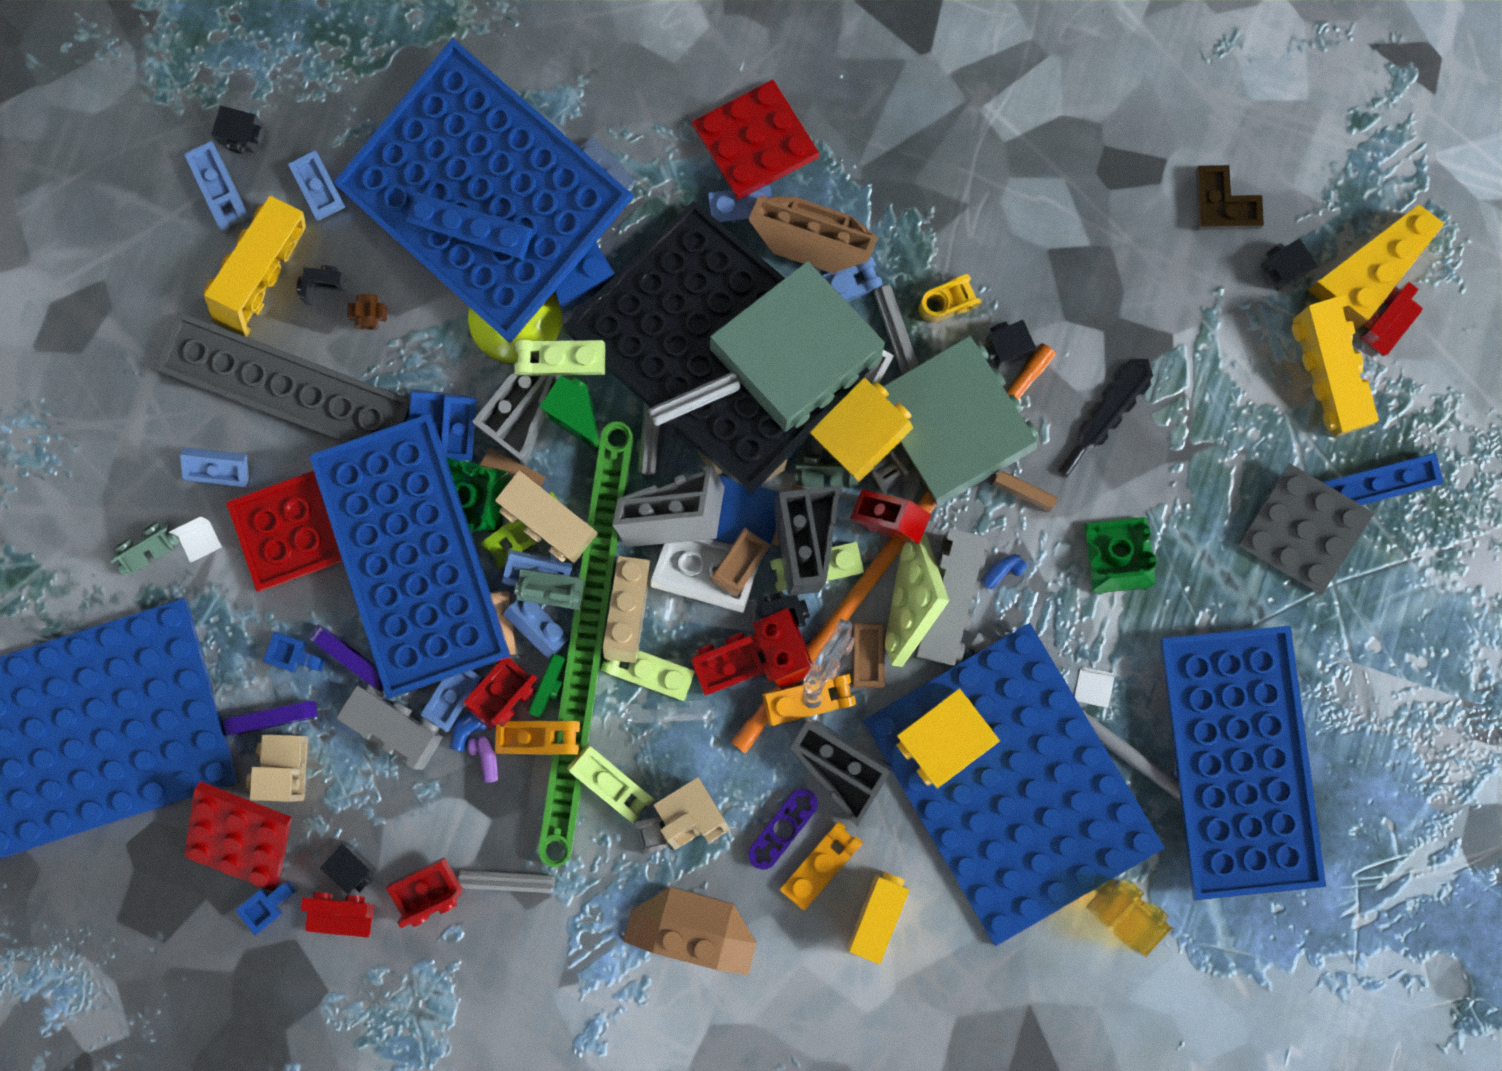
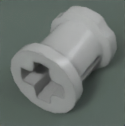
(651, 835)

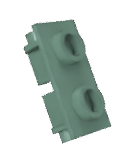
(815, 468)
(132, 554)
(549, 589)

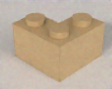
(280, 770)

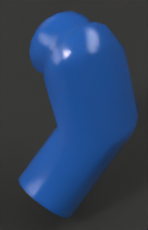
(1001, 568)

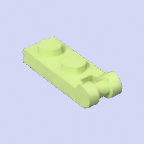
(560, 357)
(844, 563)
(654, 674)
(609, 783)

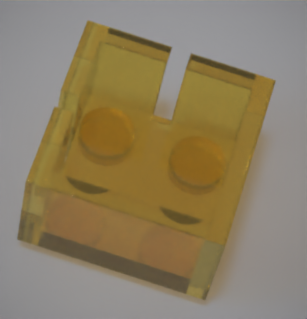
(1133, 920)

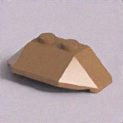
(812, 233)
(692, 931)

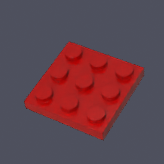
(755, 139)
(284, 531)
(237, 836)

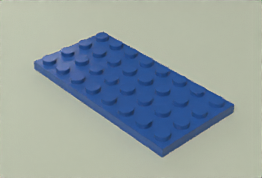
(409, 556)
(1242, 763)

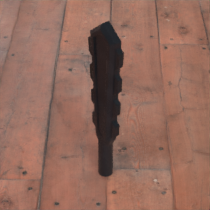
(1119, 398)

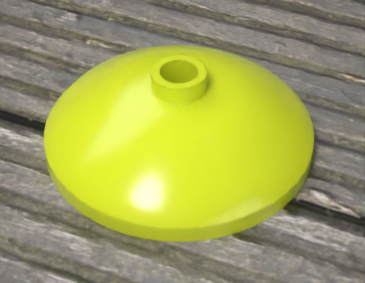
(542, 327)

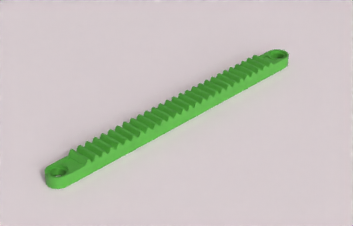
(586, 641)

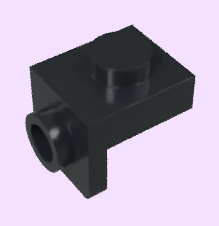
(326, 278)
(777, 602)

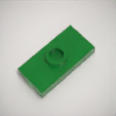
(548, 687)

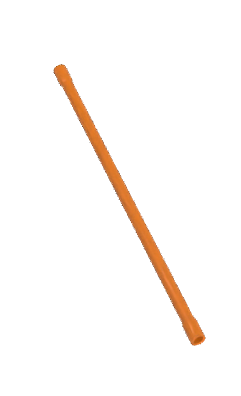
(754, 726)

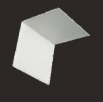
(197, 538)
(1094, 687)

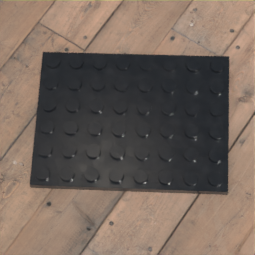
(659, 332)

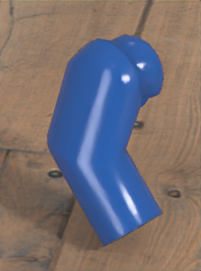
(461, 730)

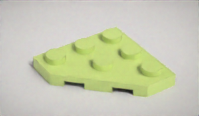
(915, 602)

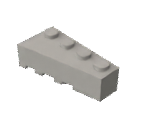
(959, 566)

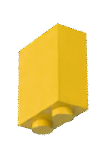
(863, 428)
(946, 739)
(878, 917)

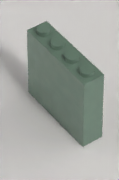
(797, 346)
(960, 420)

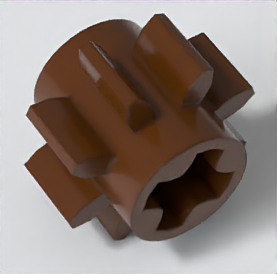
(367, 312)

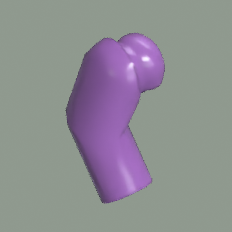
(487, 758)

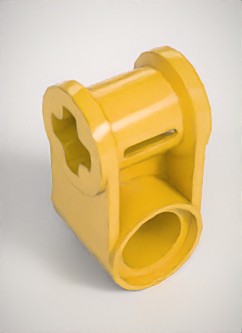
(954, 297)

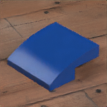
(452, 418)
(746, 511)

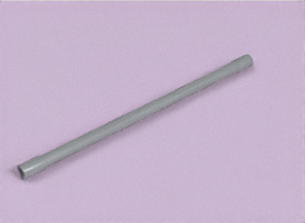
(1113, 742)

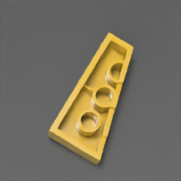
(253, 265)
(1379, 265)
(1335, 366)

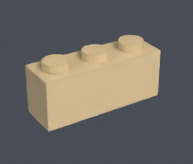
(545, 518)
(627, 609)

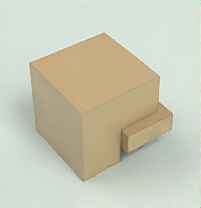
(689, 814)

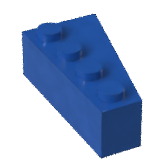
(584, 280)

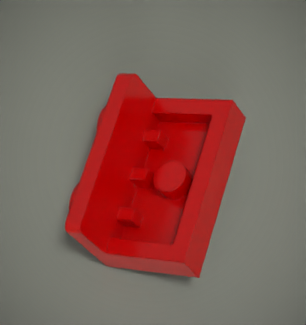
(1393, 321)
(727, 664)
(499, 692)
(425, 892)
(335, 917)

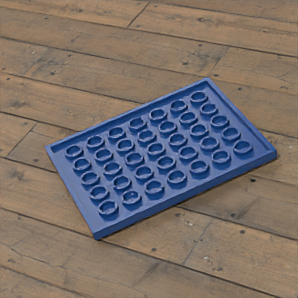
(488, 150)
(106, 727)
(1035, 812)

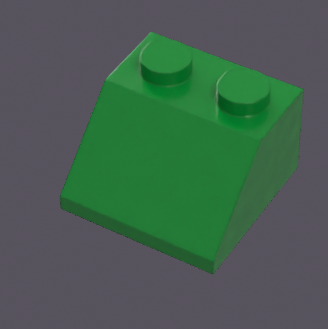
(572, 410)

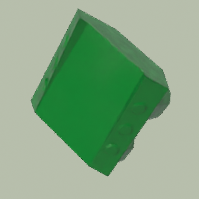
(477, 491)
(1120, 555)

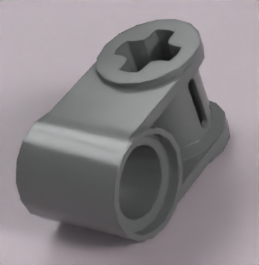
(886, 466)

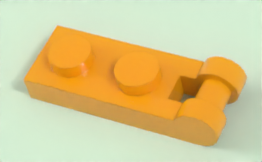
(788, 704)
(537, 738)
(820, 866)

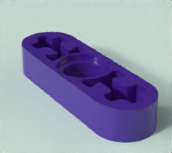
(347, 656)
(270, 718)
(774, 853)

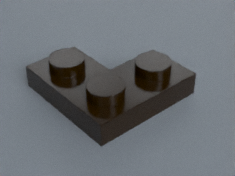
(1218, 208)

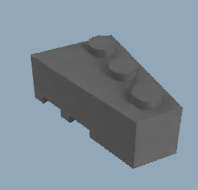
(805, 536)
(841, 767)

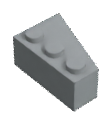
(514, 414)
(672, 513)
(391, 726)

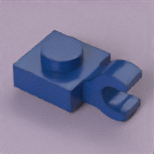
(289, 653)
(263, 908)

